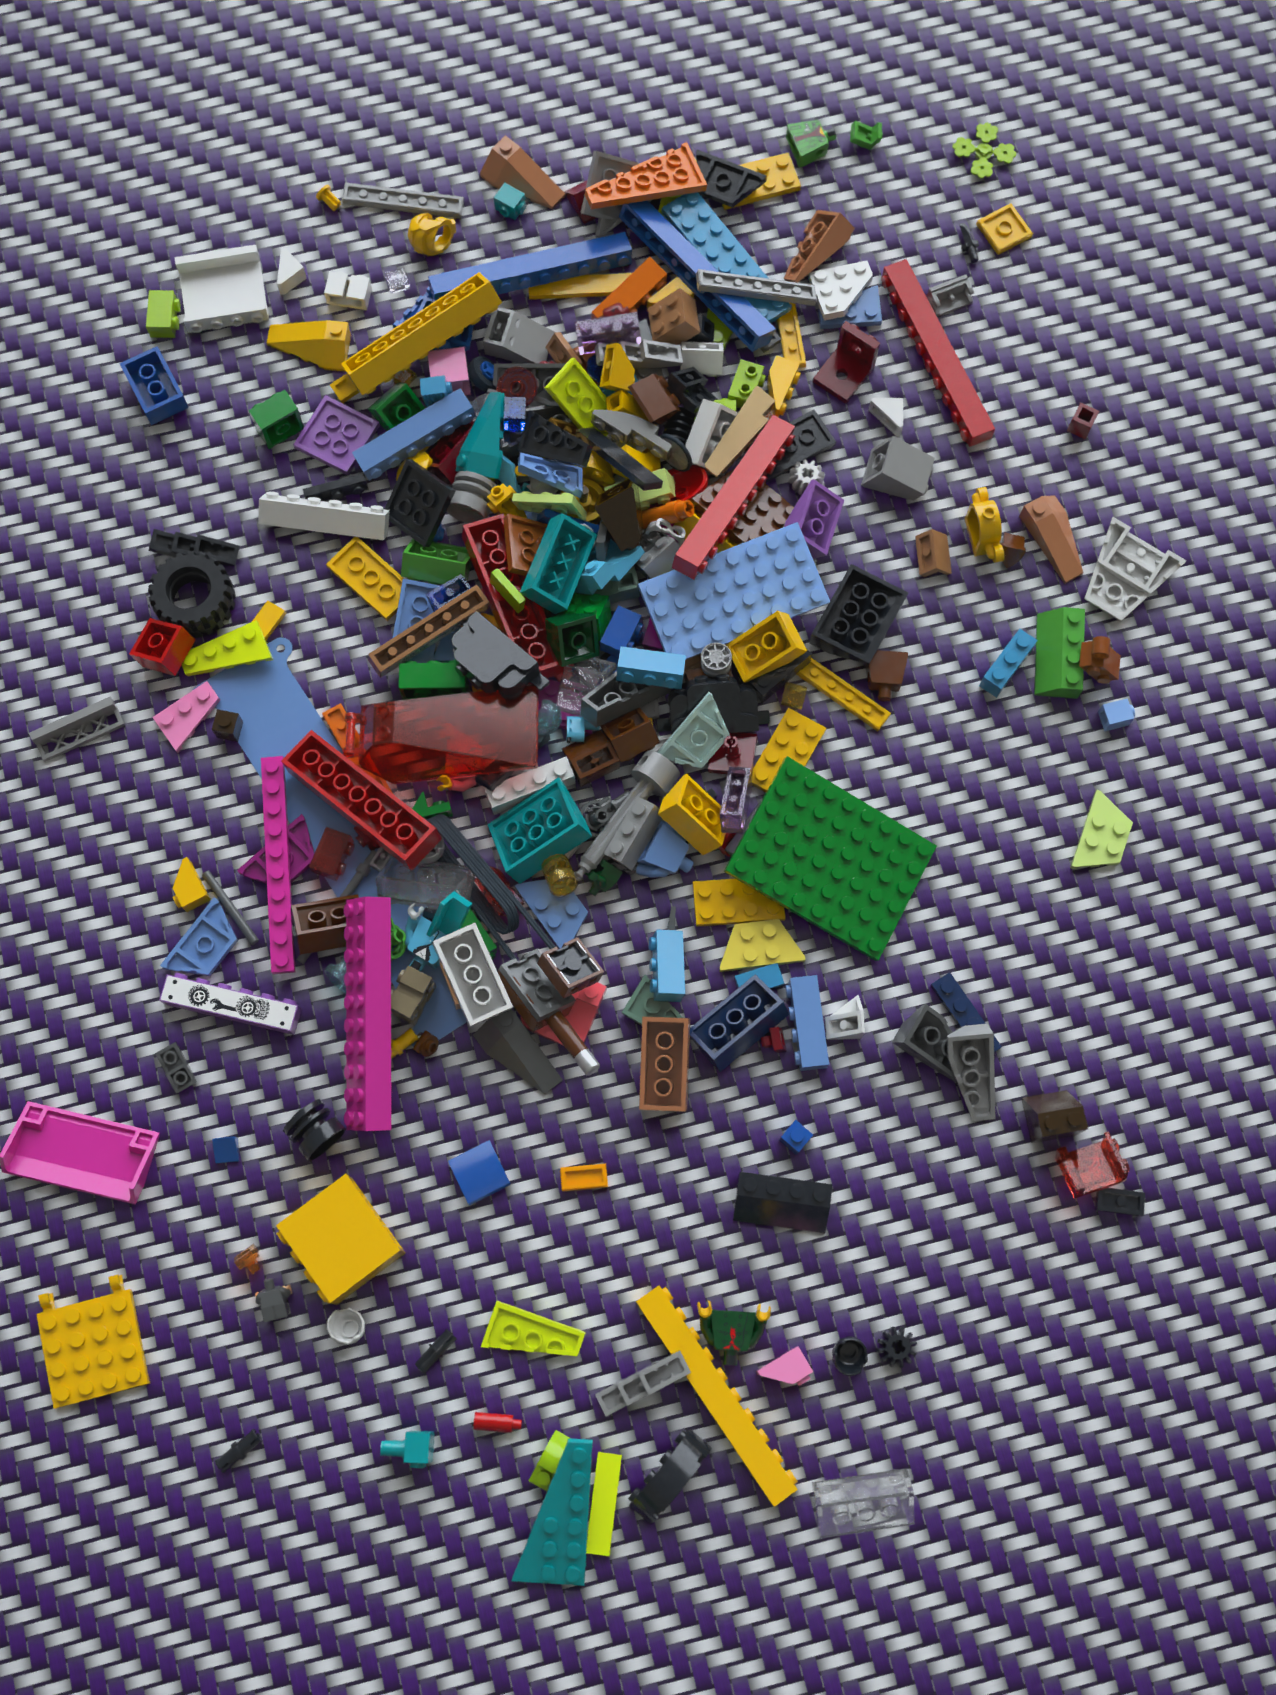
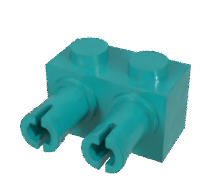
(414, 1449)

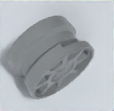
(716, 659)

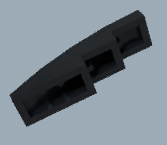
(172, 544)

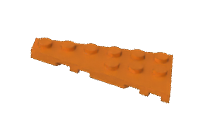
(652, 179)

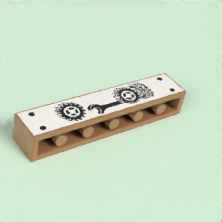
(427, 631)

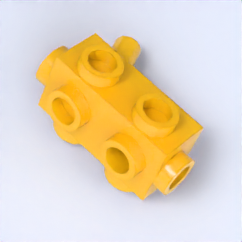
(501, 501)

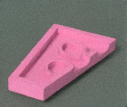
(186, 714)

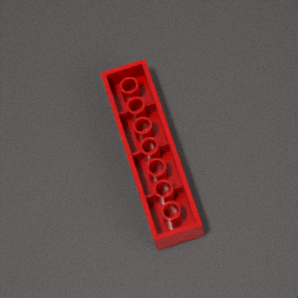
(527, 628)
(361, 800)

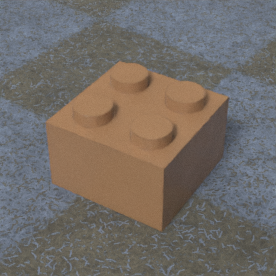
(674, 318)

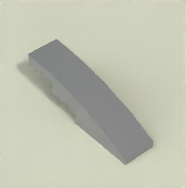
(646, 354)
(643, 1383)

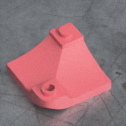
(581, 1015)

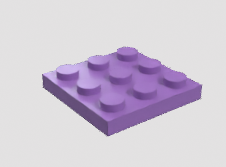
(335, 433)

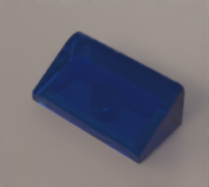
(447, 592)

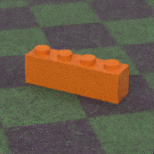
(636, 288)

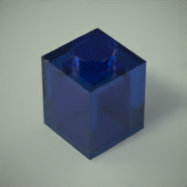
(514, 413)

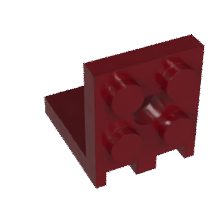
(854, 357)

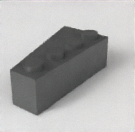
(617, 698)

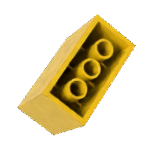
(339, 1240)

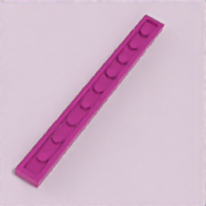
(277, 865)

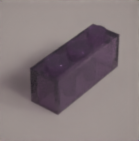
(607, 331)
(736, 800)

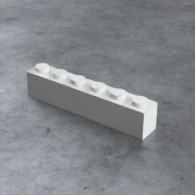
(323, 516)

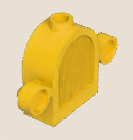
(984, 526)

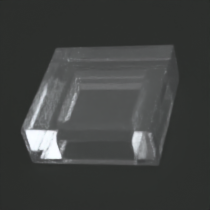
(397, 280)

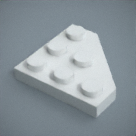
(839, 287)

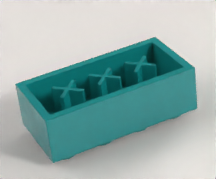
(558, 563)

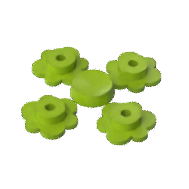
(984, 151)

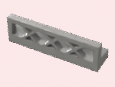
(72, 723)

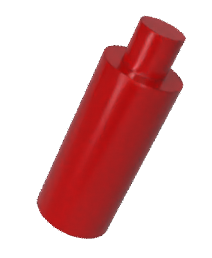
(496, 1422)

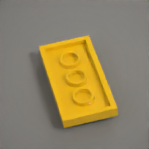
(780, 178)
(368, 576)
(793, 738)
(732, 903)

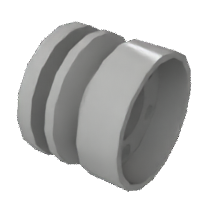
(470, 498)

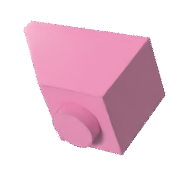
(788, 1368)

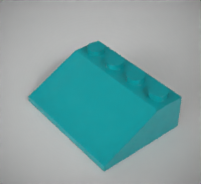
(537, 829)

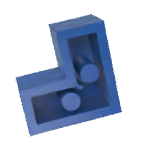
(623, 630)

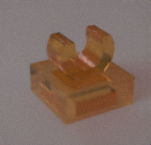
(248, 1259)

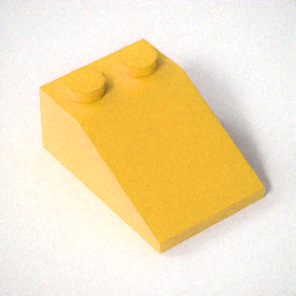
(766, 646)

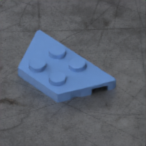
(557, 915)
(203, 944)

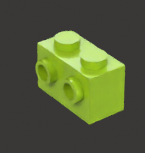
(745, 380)

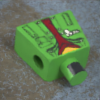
(808, 141)

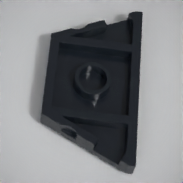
(726, 180)

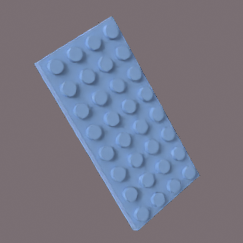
(734, 592)

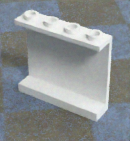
(222, 288)

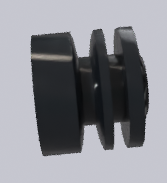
(311, 1126)

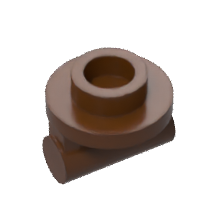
(426, 1044)

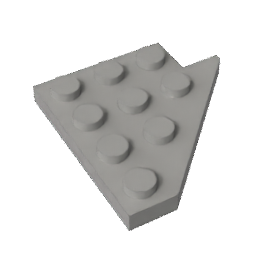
(605, 168)

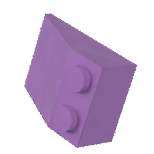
(817, 517)

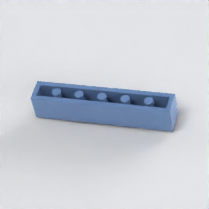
(414, 434)

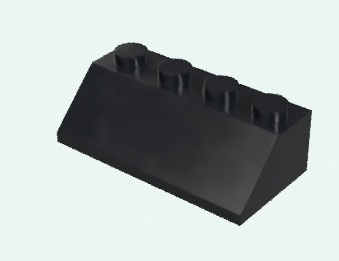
(782, 1202)

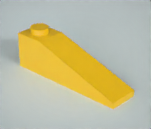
(315, 341)

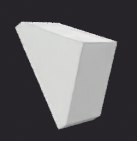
(290, 272)
(889, 412)

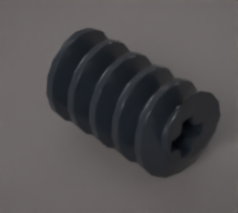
(679, 425)

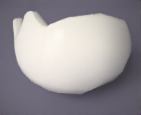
(346, 1326)

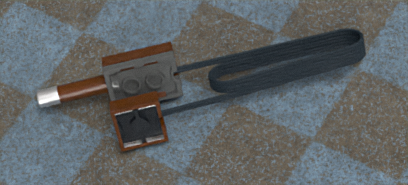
(538, 983)

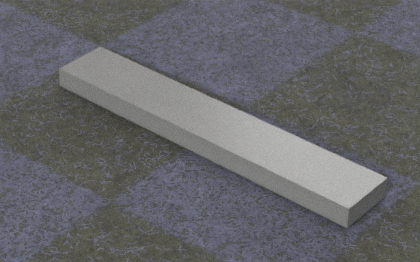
(403, 200)
(756, 287)

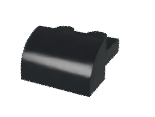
(689, 388)

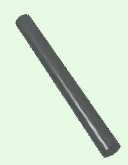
(229, 906)

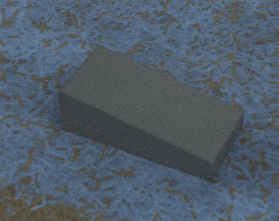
(671, 924)

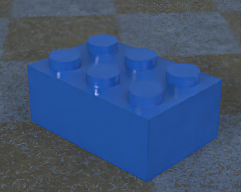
(154, 385)

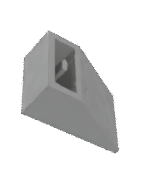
(516, 338)
(658, 554)

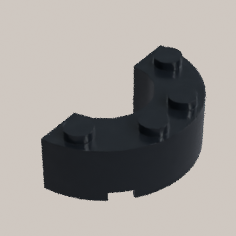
(671, 1477)

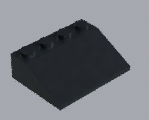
(858, 616)

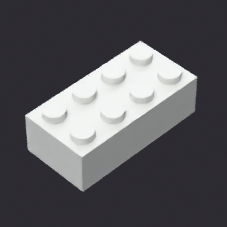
(472, 975)

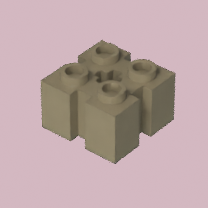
(411, 994)

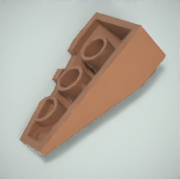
(823, 237)
(1052, 532)

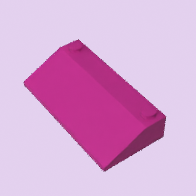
(79, 1152)

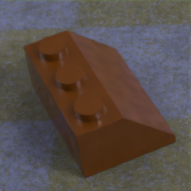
(320, 924)

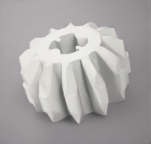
(808, 471)

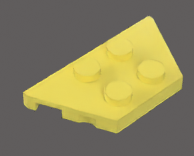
(759, 946)

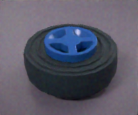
(481, 373)

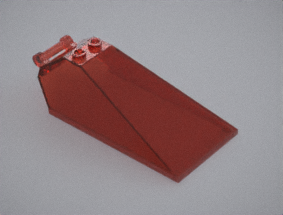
(446, 736)

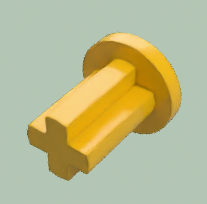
(328, 197)

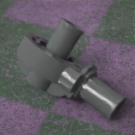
(601, 815)

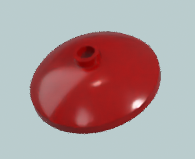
(688, 483)

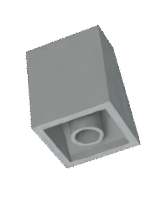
(898, 469)

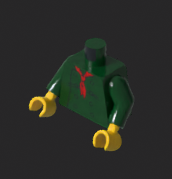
(732, 1330)

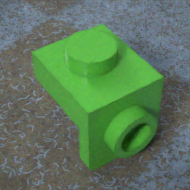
(865, 135)

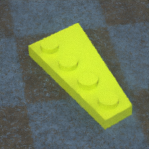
(234, 648)
(529, 1332)

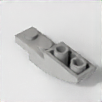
(626, 426)

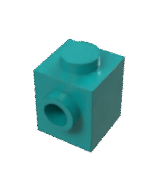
(510, 201)

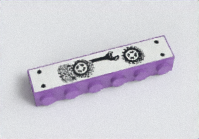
(231, 1004)

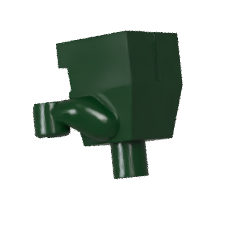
(603, 877)

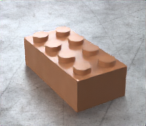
(664, 1064)

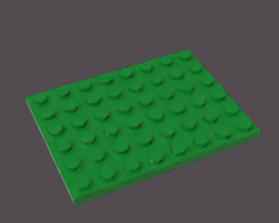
(830, 858)

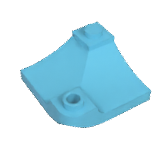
(599, 573)

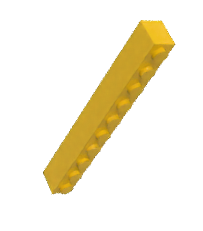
(717, 1397)

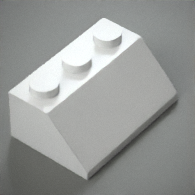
(707, 431)

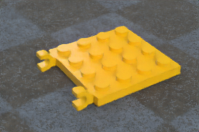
(92, 1346)

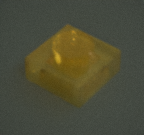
(794, 695)

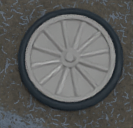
(680, 457)

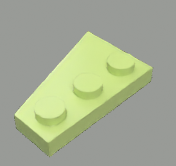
(563, 503)

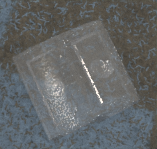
(571, 692)

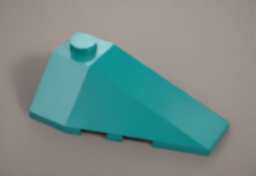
(481, 448)

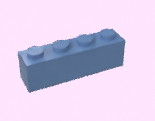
(808, 1023)

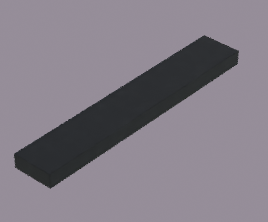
(619, 459)

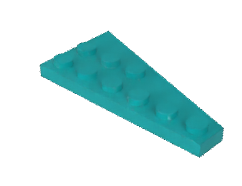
(559, 1534)

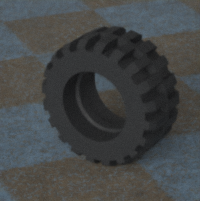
(187, 569)

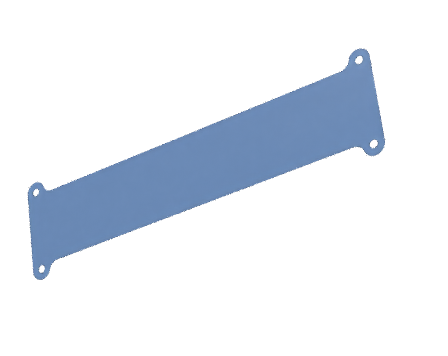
(274, 721)

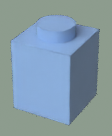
(1116, 714)

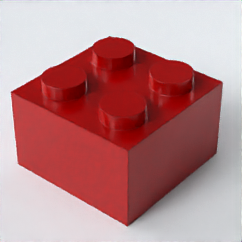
(162, 646)

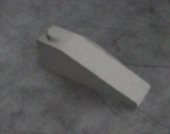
(972, 1062)

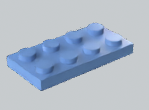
(411, 609)

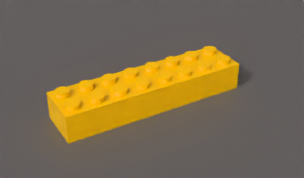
(422, 333)

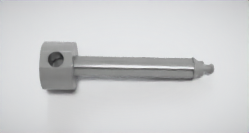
(653, 775)

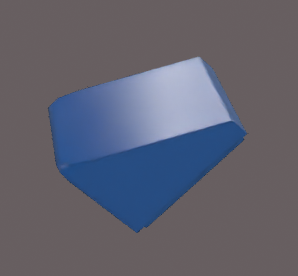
(226, 1149)

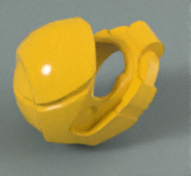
(423, 232)

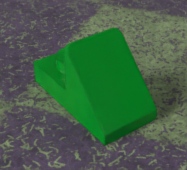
(437, 808)

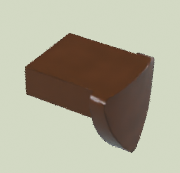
(1013, 549)

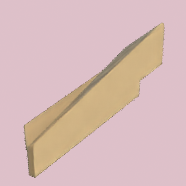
(741, 432)

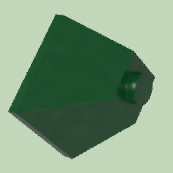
(572, 637)

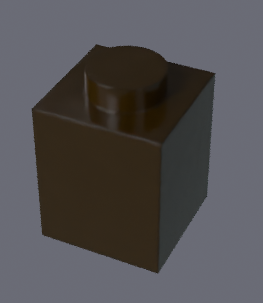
(227, 725)

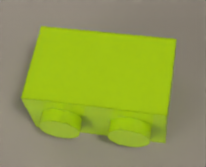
(162, 314)

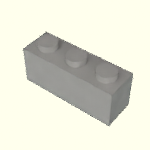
(634, 833)

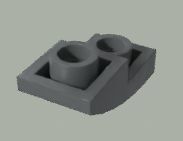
(176, 1067)

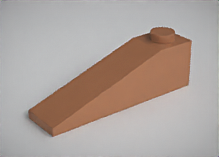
(513, 166)

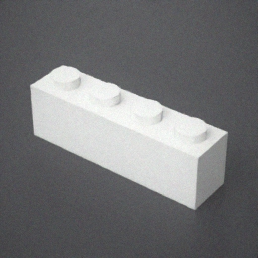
(522, 786)

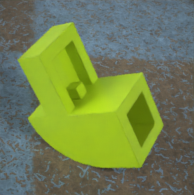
(548, 1461)

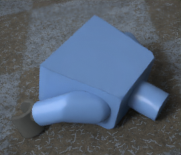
(663, 854)

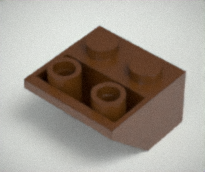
(591, 758)

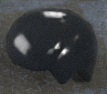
(849, 1355)

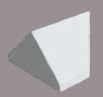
(846, 1021)

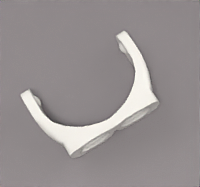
(655, 526)

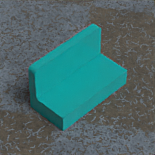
(450, 914)

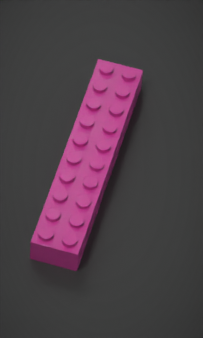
(368, 1014)

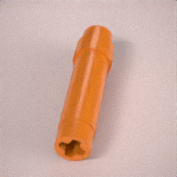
(672, 512)

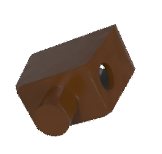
(886, 673)

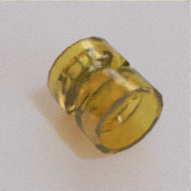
(559, 875)

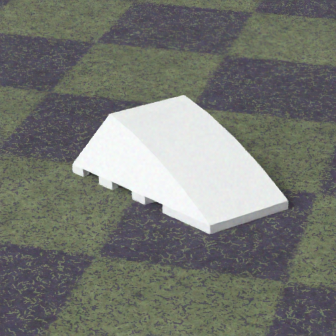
(1128, 571)

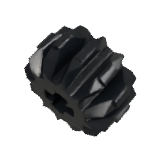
(903, 1342)

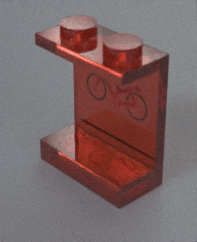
(1093, 1166)

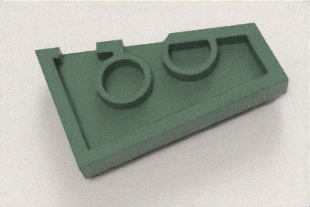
(643, 1004)

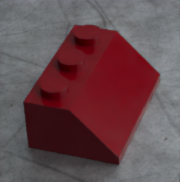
(446, 452)

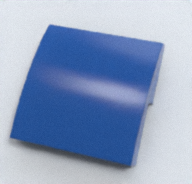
(479, 1172)

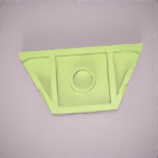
(1102, 835)

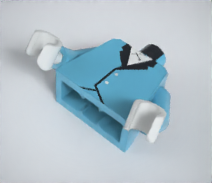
(418, 942)

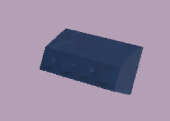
(738, 1022)

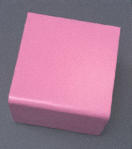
(453, 365)

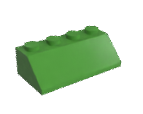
(1059, 652)

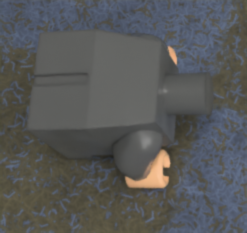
(273, 1300)

